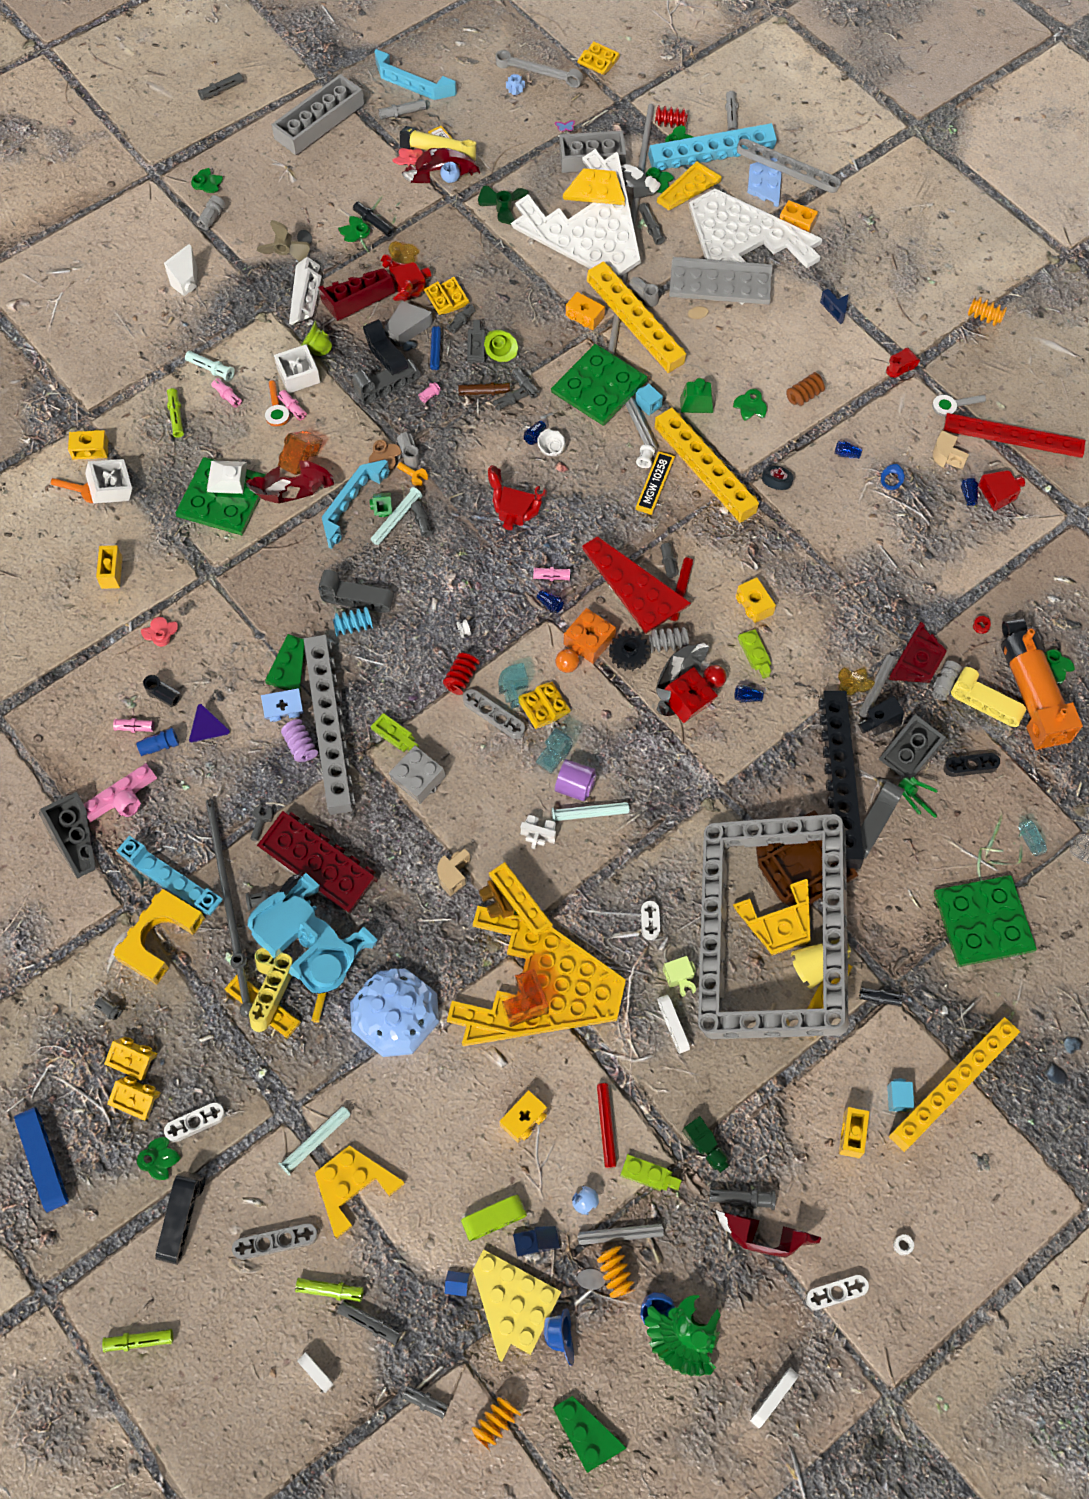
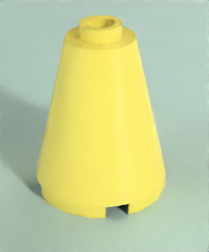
(810, 963)

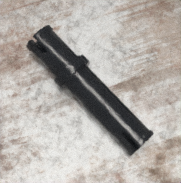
(368, 215)

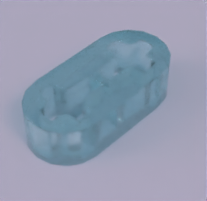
(1032, 837)

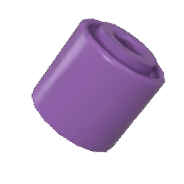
(575, 780)

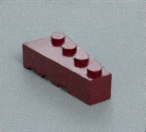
(357, 293)

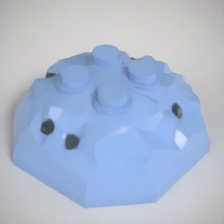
(394, 1012)

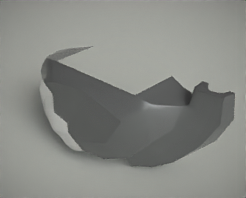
(637, 179)
(677, 665)

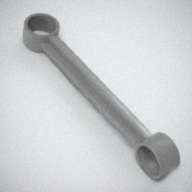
(537, 68)

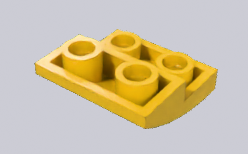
(598, 58)
(446, 296)
(544, 705)

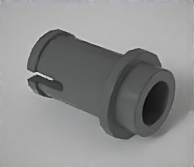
(111, 1010)

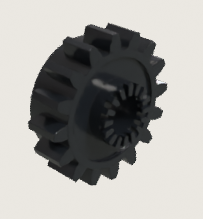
(625, 643)

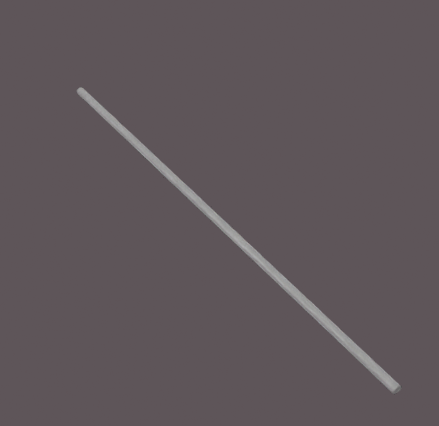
(616, 320)

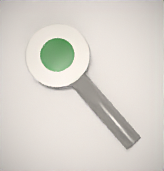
(945, 404)

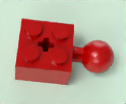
(693, 692)

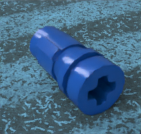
(158, 742)

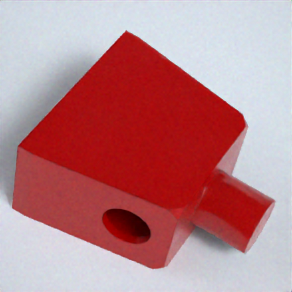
(1000, 488)

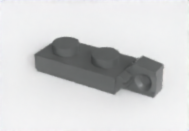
(475, 343)

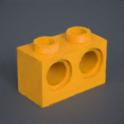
(799, 215)

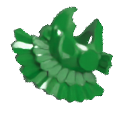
(682, 1340)

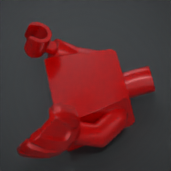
(406, 278)
(512, 504)

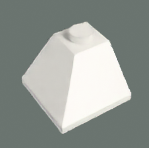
(182, 270)
(227, 477)

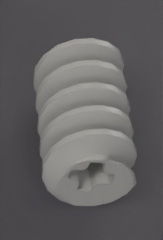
(668, 639)

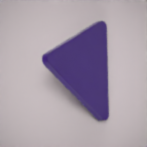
(206, 726)

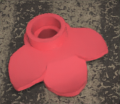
(407, 156)
(159, 631)

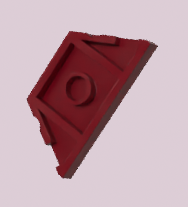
(919, 658)

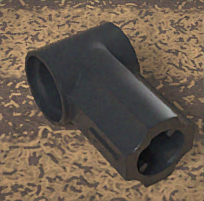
(162, 691)

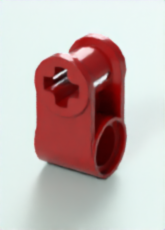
(902, 363)

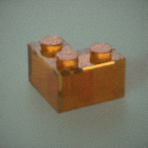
(297, 448)
(530, 1002)

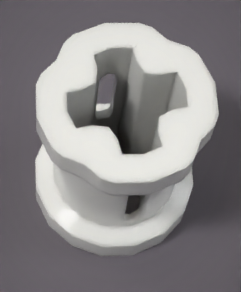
(645, 457)

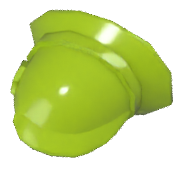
(317, 341)
(500, 345)

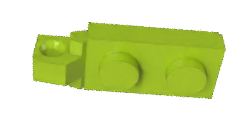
(755, 652)
(394, 733)
(649, 1174)

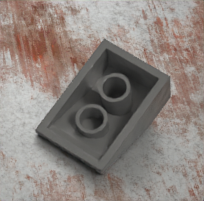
(913, 748)

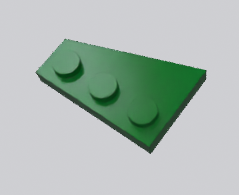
(288, 665)
(587, 1435)

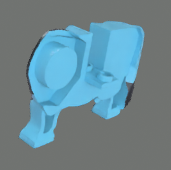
(288, 917)

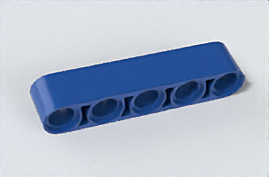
(41, 1159)

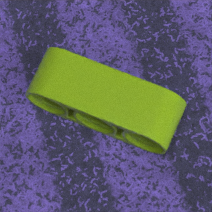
(493, 1217)

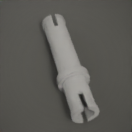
(731, 100)
(395, 110)

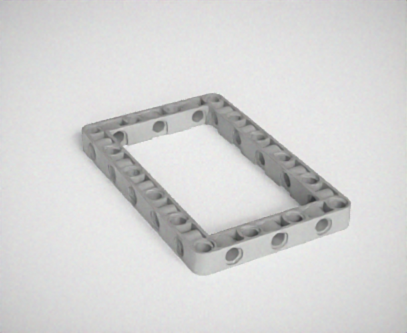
(835, 956)

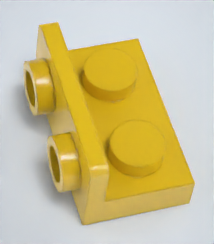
(130, 1057)
(133, 1097)

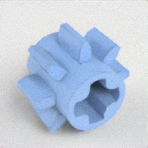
(515, 84)

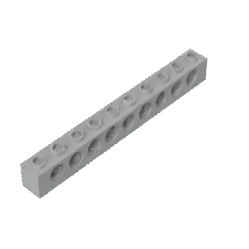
(341, 802)

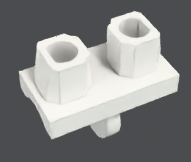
(537, 834)

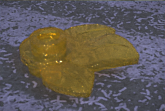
(404, 254)
(855, 680)

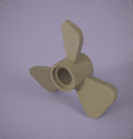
(283, 244)

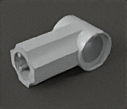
(645, 291)
(409, 450)

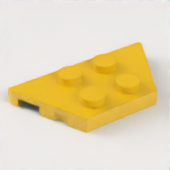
(595, 187)

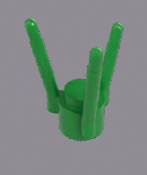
(911, 789)

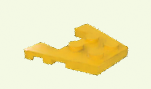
(783, 928)
(345, 1178)

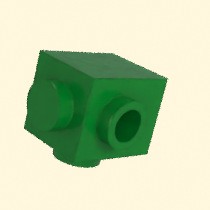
(381, 504)

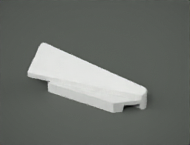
(304, 290)

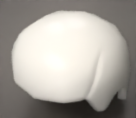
(551, 442)

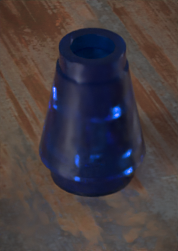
(532, 433)
(847, 450)
(970, 491)
(550, 601)
(748, 694)

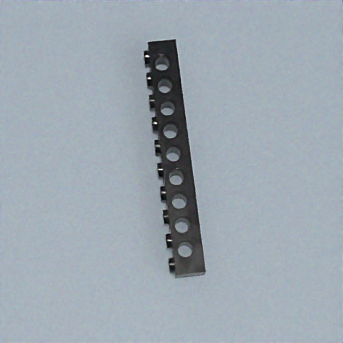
(837, 702)

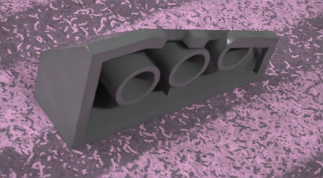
(70, 831)

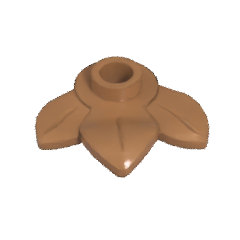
(388, 453)

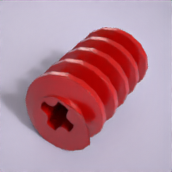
(671, 117)
(459, 673)

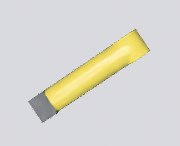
(411, 138)

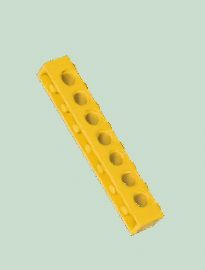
(636, 317)
(696, 454)
(954, 1084)

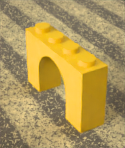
(163, 909)

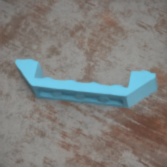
(443, 89)
(374, 471)
(168, 878)

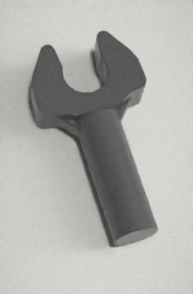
(260, 821)

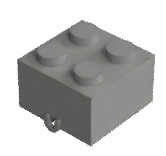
(417, 774)

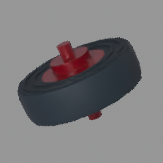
(777, 477)

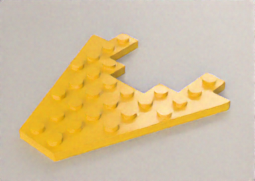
(574, 983)

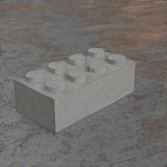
(576, 146)

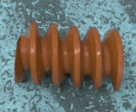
(805, 389)

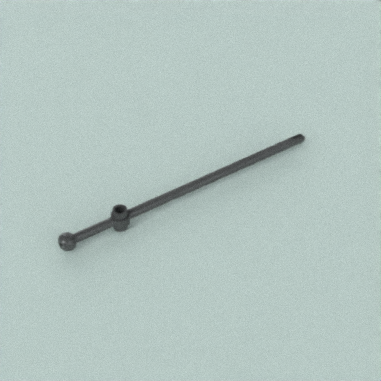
(238, 960)

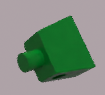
(697, 397)

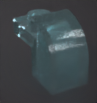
(510, 680)
(557, 749)

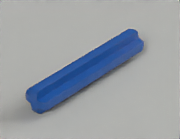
(435, 348)

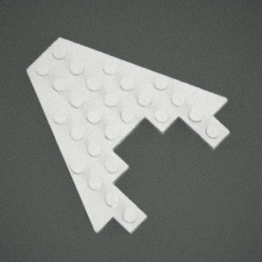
(734, 228)
(593, 234)

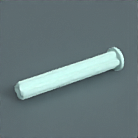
(396, 516)
(589, 811)
(314, 1140)

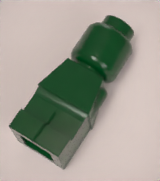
(704, 1141)

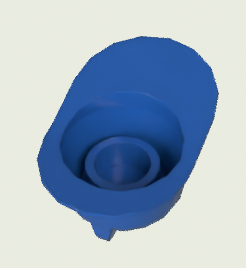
(558, 1334)

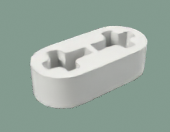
(645, 920)
(315, 1372)

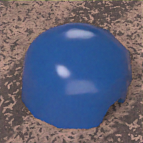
(660, 1301)

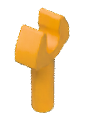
(414, 474)

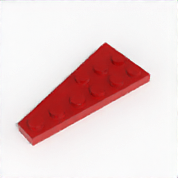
(639, 591)

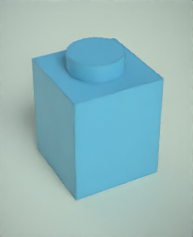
(648, 399)
(900, 1095)

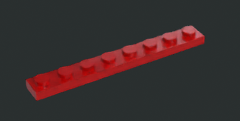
(1014, 435)

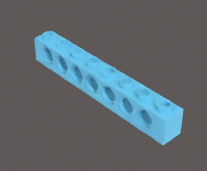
(703, 144)

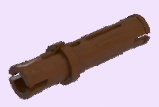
(479, 389)

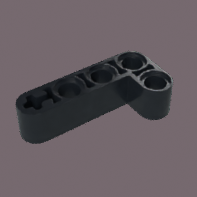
(383, 348)
(178, 1216)

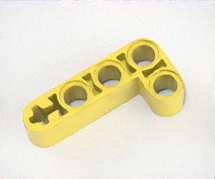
(986, 699)
(267, 990)

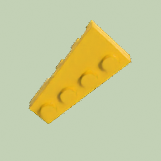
(689, 184)

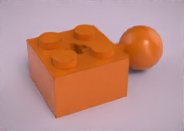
(585, 637)

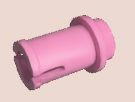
(429, 392)

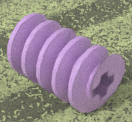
(298, 741)

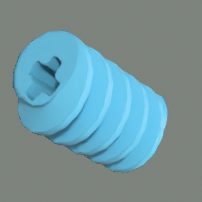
(352, 621)

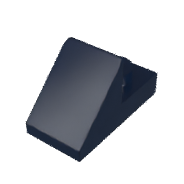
(834, 306)
(536, 1241)

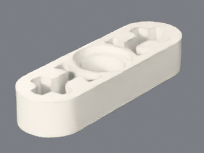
(673, 1024)
(207, 1110)
(854, 1293)
(774, 1397)

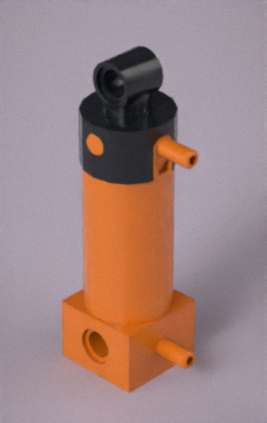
(1051, 719)

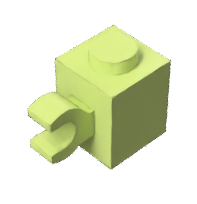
(680, 973)

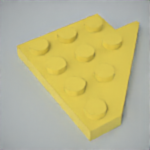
(513, 1303)

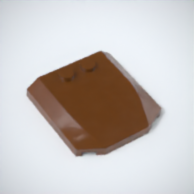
(794, 864)

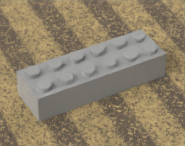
(317, 114)

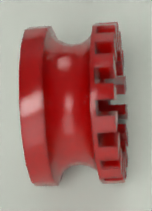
(986, 621)

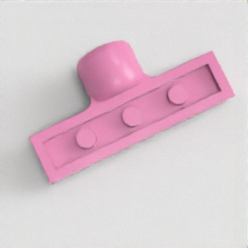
(121, 795)

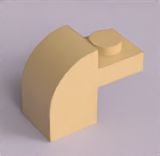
(946, 453)
(448, 871)

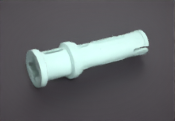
(216, 367)

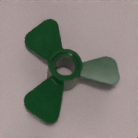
(502, 200)

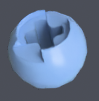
(450, 172)
(585, 1200)

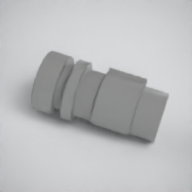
(209, 214)
(945, 683)

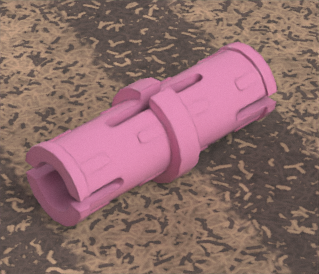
(226, 392)
(292, 405)
(551, 573)
(130, 725)

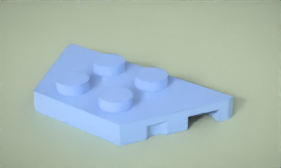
(764, 182)

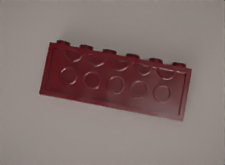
(308, 853)

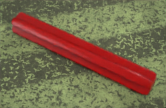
(683, 581)
(606, 1125)

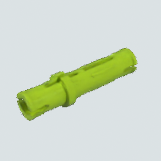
(173, 397)
(338, 1291)
(131, 1341)

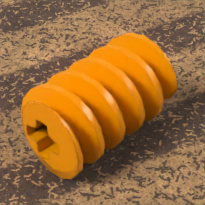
(987, 311)
(615, 1272)
(495, 1422)

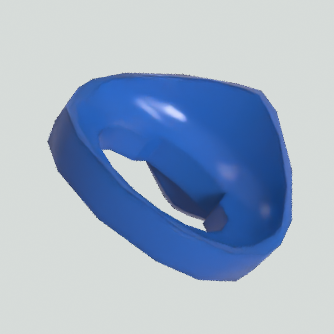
(894, 468)

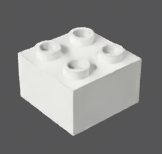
(297, 369)
(108, 481)

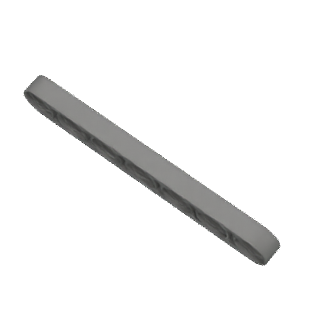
(796, 165)

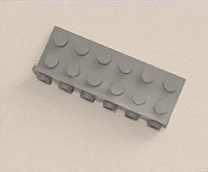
(720, 280)

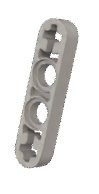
(493, 714)
(275, 1245)

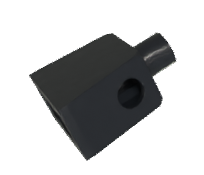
(883, 717)

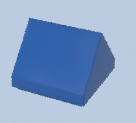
(456, 1283)

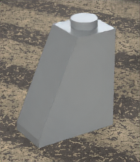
(407, 323)

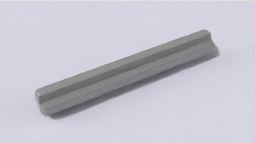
(640, 423)
(879, 682)
(620, 1234)

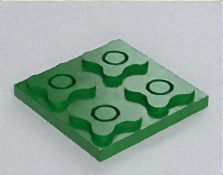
(599, 384)
(218, 510)
(984, 921)

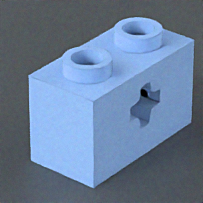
(291, 698)

